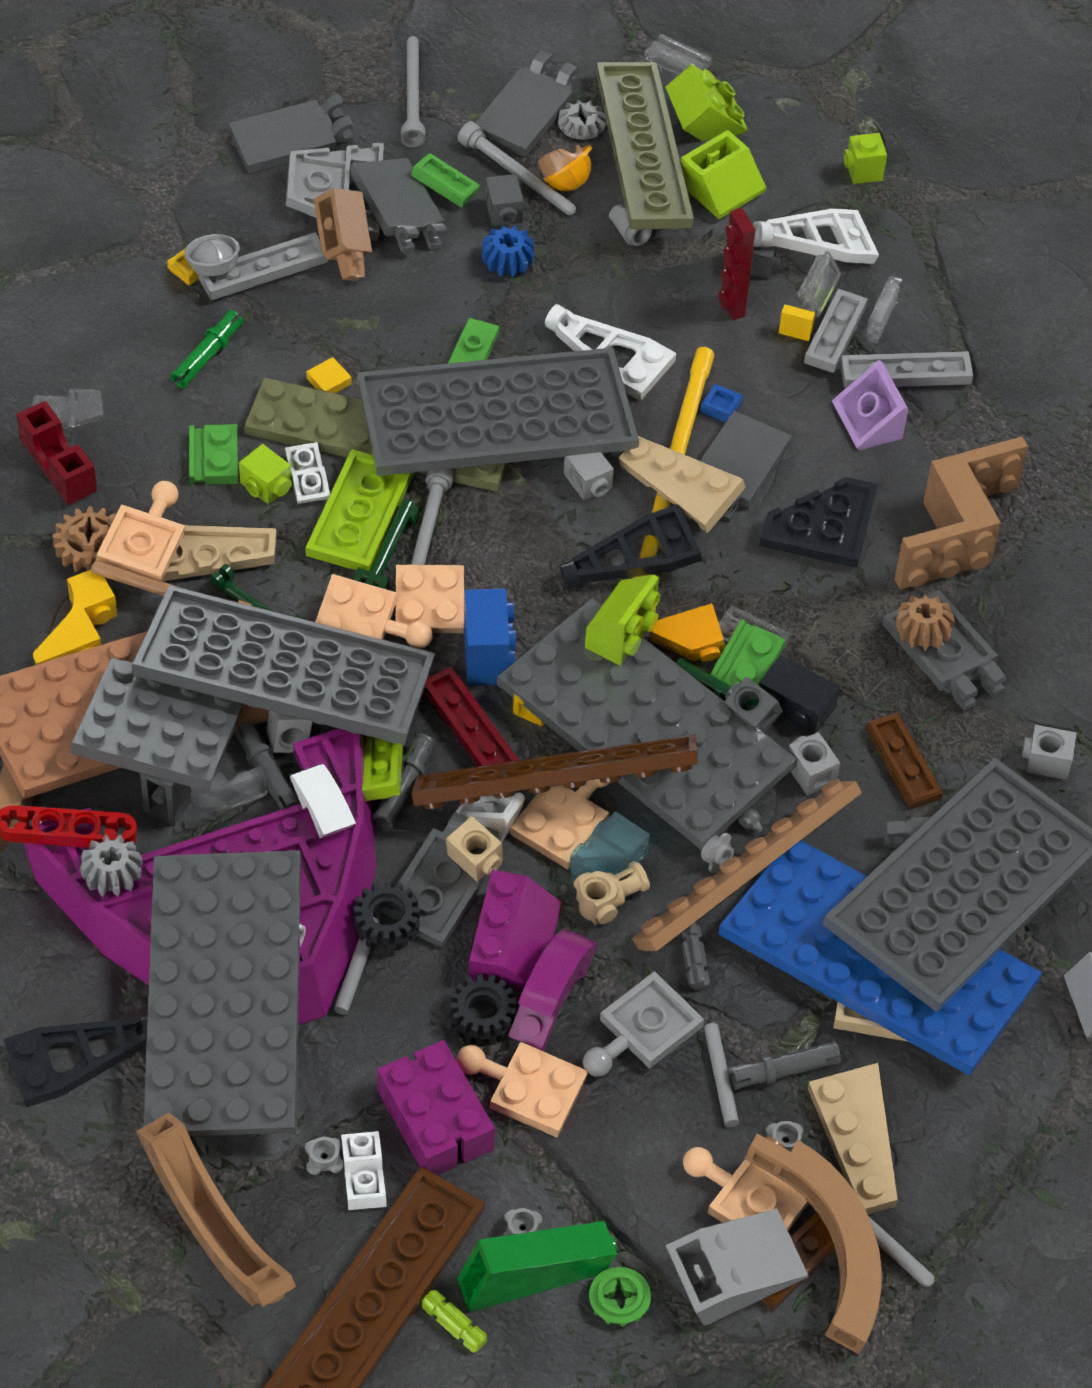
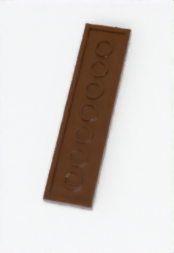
(567, 769)
(381, 1287)

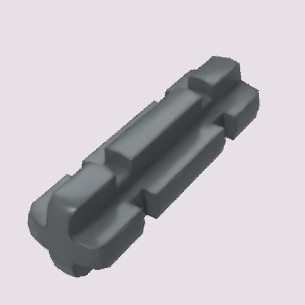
(694, 957)

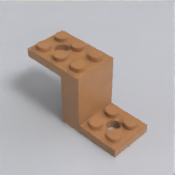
(961, 512)

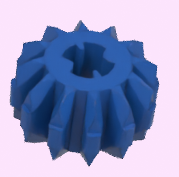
(508, 251)

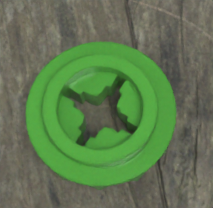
(631, 1284)

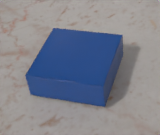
(721, 403)

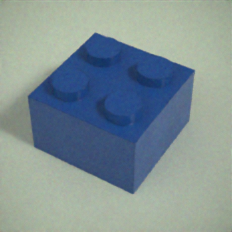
(488, 635)

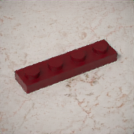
(737, 264)
(467, 719)

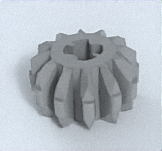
(111, 865)

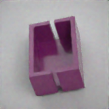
(435, 1108)

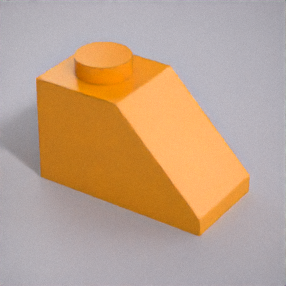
(691, 634)

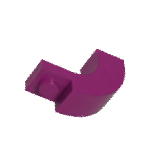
(554, 975)

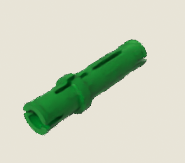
(215, 339)

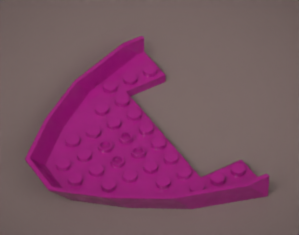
(331, 877)

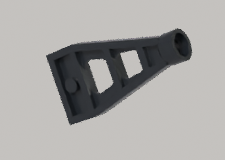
(672, 536)
(33, 1066)

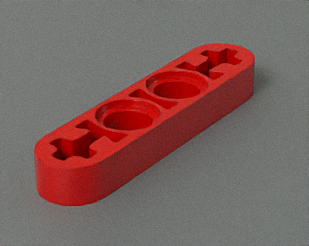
(68, 820)

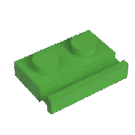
(213, 454)
(748, 654)

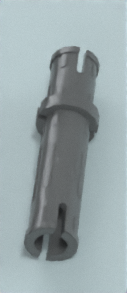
(262, 755)
(412, 766)
(769, 1069)

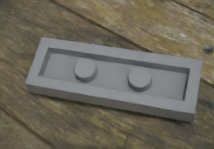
(835, 330)

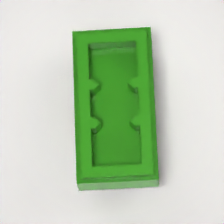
(445, 180)
(475, 342)

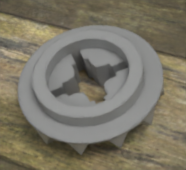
(573, 126)

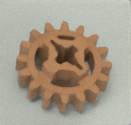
(81, 537)

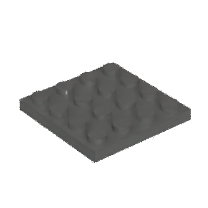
(156, 728)

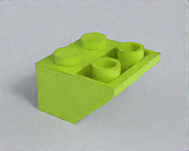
(705, 104)
(722, 174)
(624, 619)

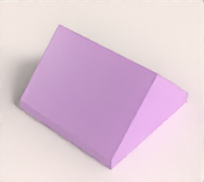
(872, 408)

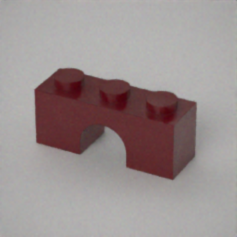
(64, 466)

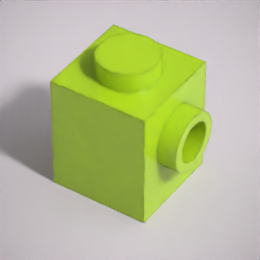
(865, 158)
(265, 474)

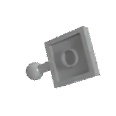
(647, 1021)

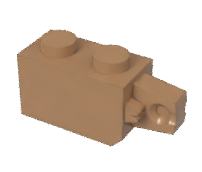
(344, 230)

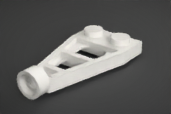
(847, 225)
(640, 372)

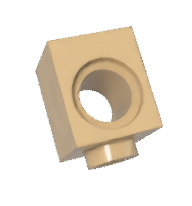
(471, 836)

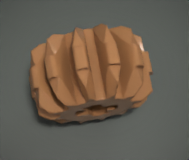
(925, 622)

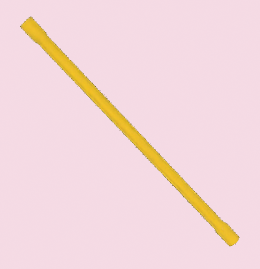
(698, 374)

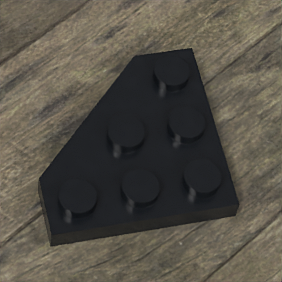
(824, 523)

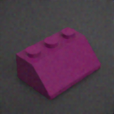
(512, 929)

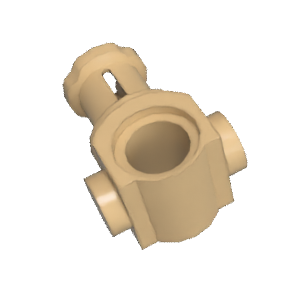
(611, 890)

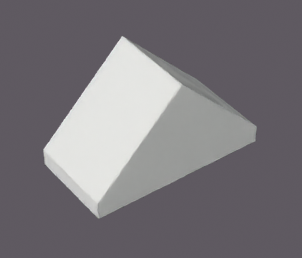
(494, 813)

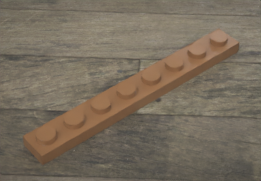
(740, 869)

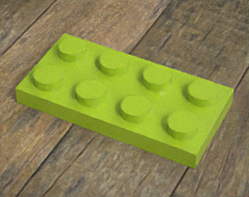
(357, 514)

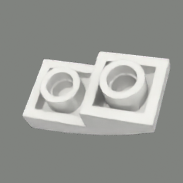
(307, 473)
(323, 799)
(363, 1170)

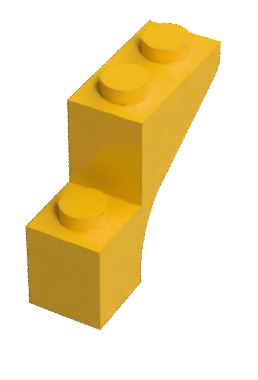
(92, 605)

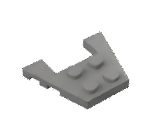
(319, 170)

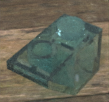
(610, 848)

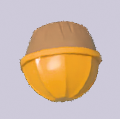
(565, 169)

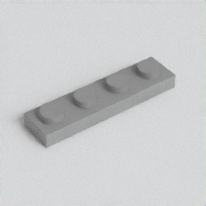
(266, 266)
(913, 368)

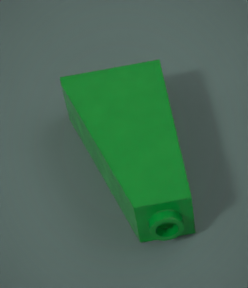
(534, 1262)

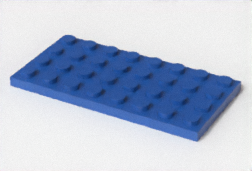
(783, 925)

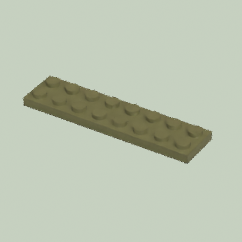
(644, 146)
(336, 423)

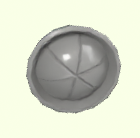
(212, 254)

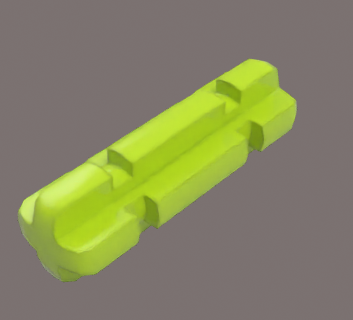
(454, 1321)

